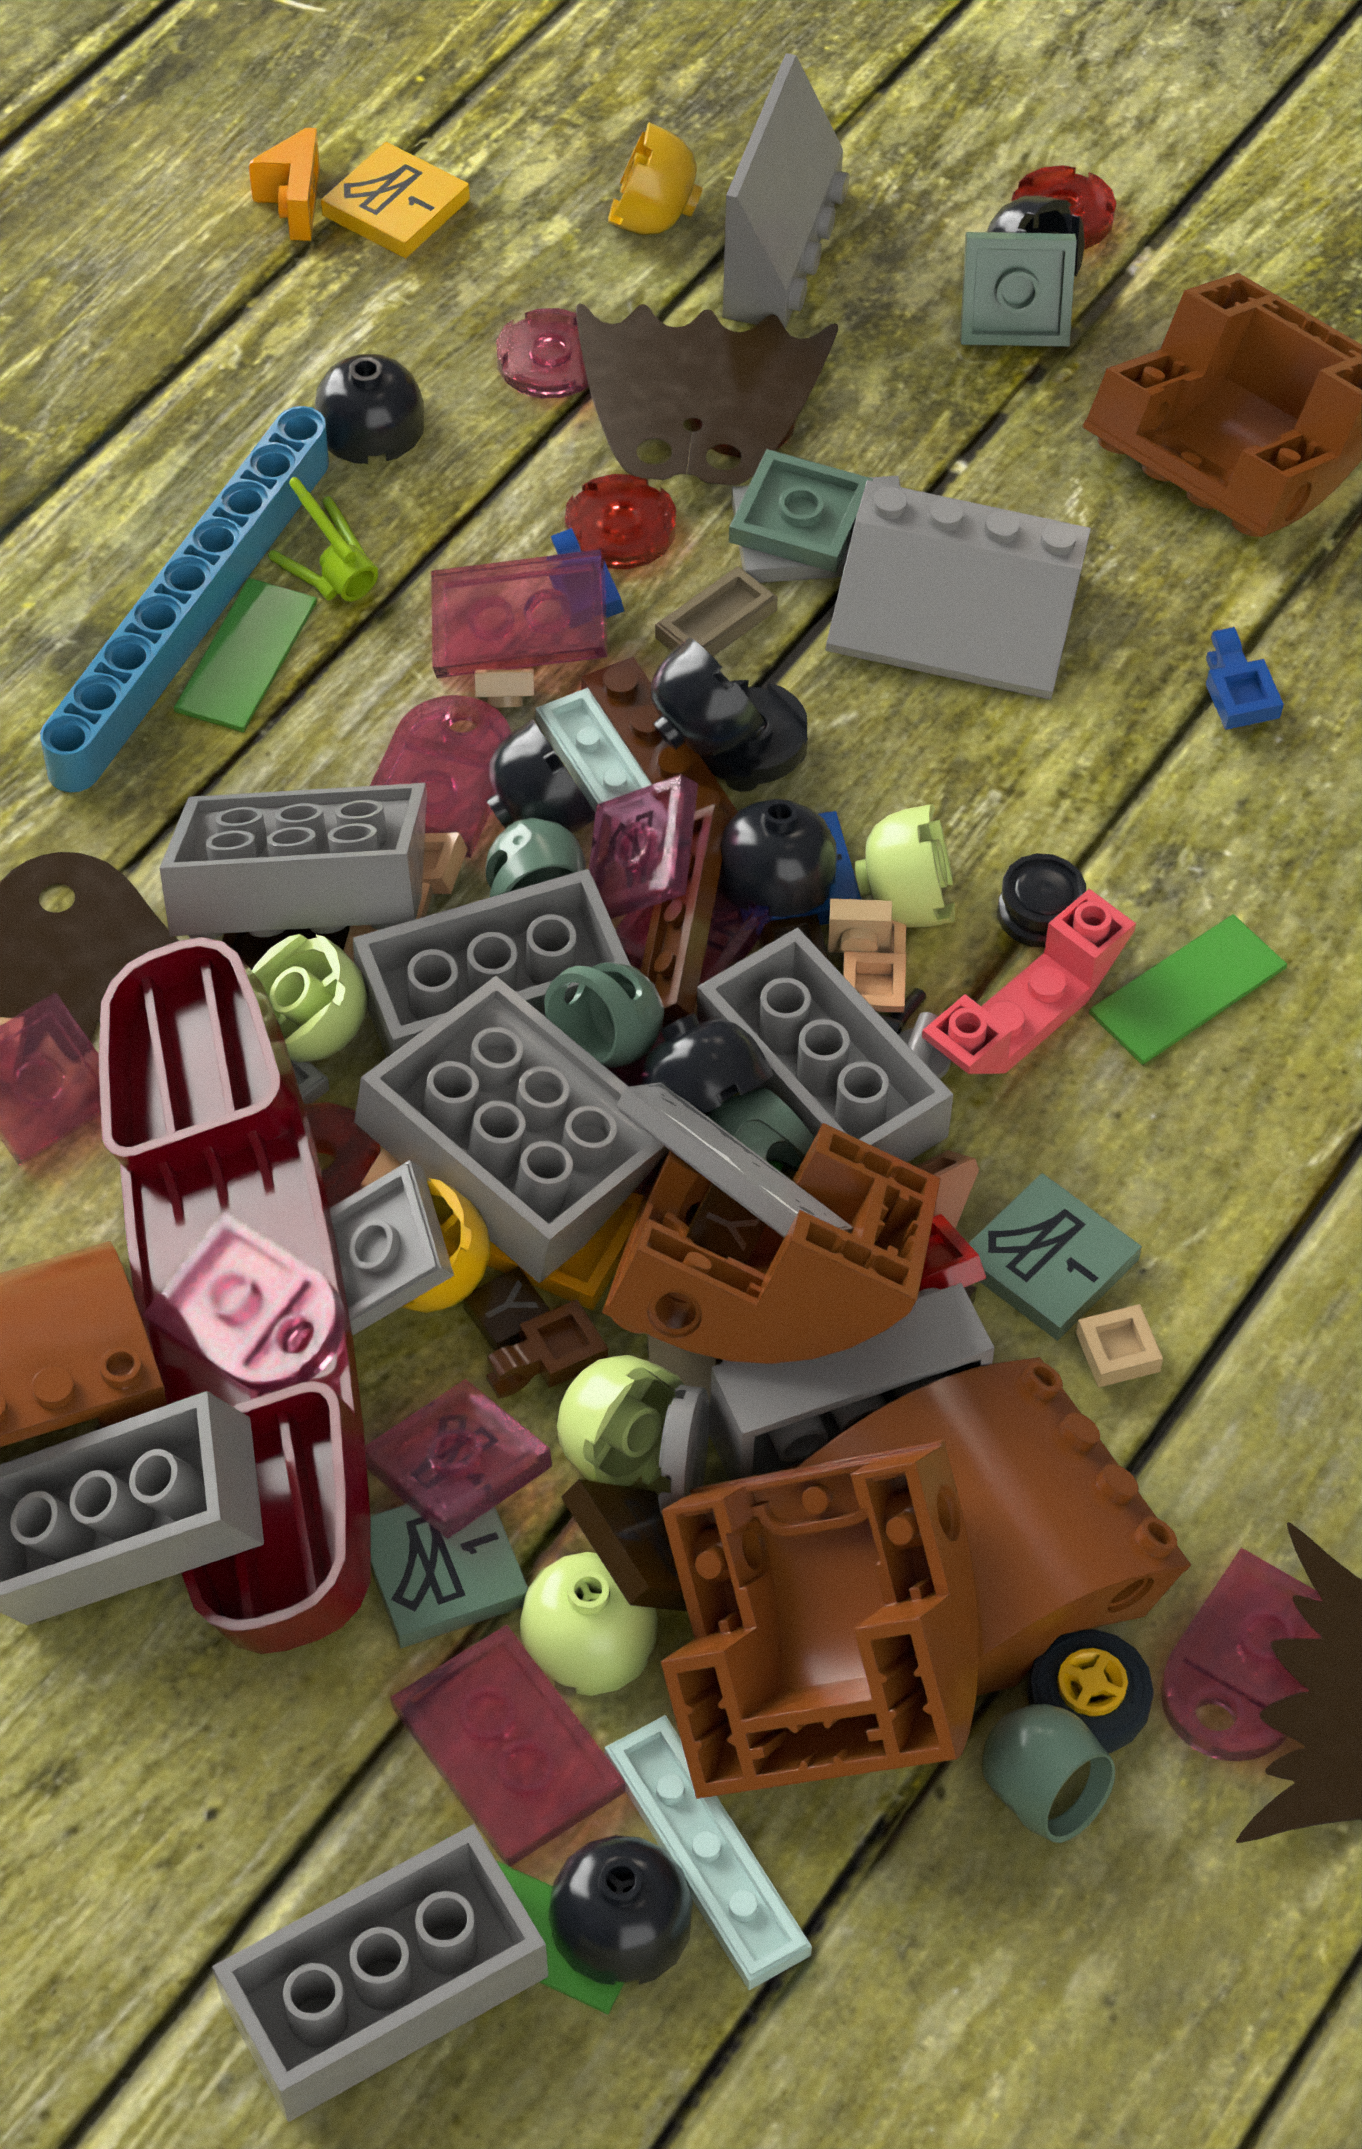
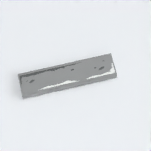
(721, 1157)

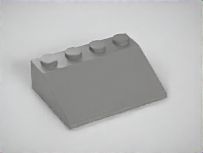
(781, 202)
(958, 589)
(296, 861)
(511, 1123)

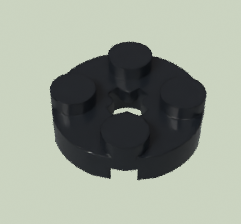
(776, 750)

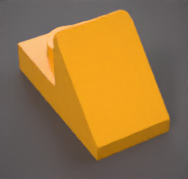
(290, 177)

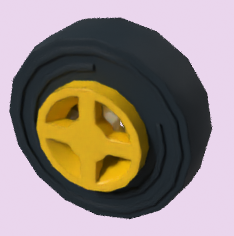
(1095, 1666)

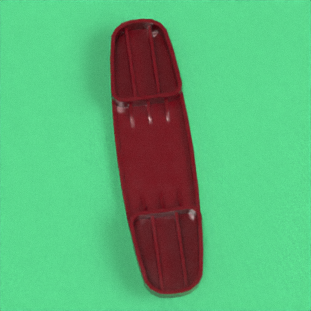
(211, 1124)

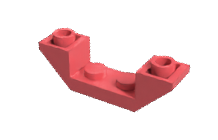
(1034, 1004)

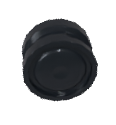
(1034, 894)

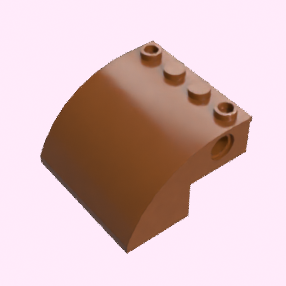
(1240, 406)
(796, 1292)
(72, 1346)
(1044, 1505)
(824, 1622)

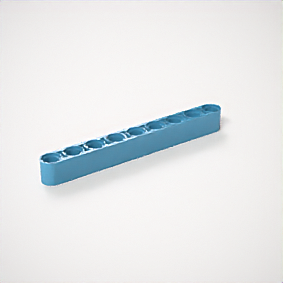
(183, 601)

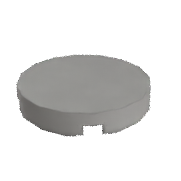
(684, 1443)

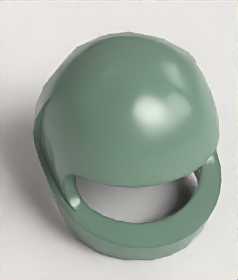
(531, 854)
(612, 1013)
(765, 1126)
(1031, 1759)

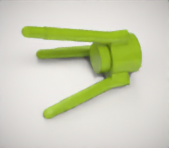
(343, 564)

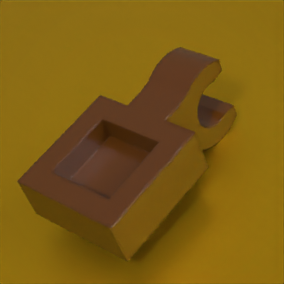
(551, 1344)

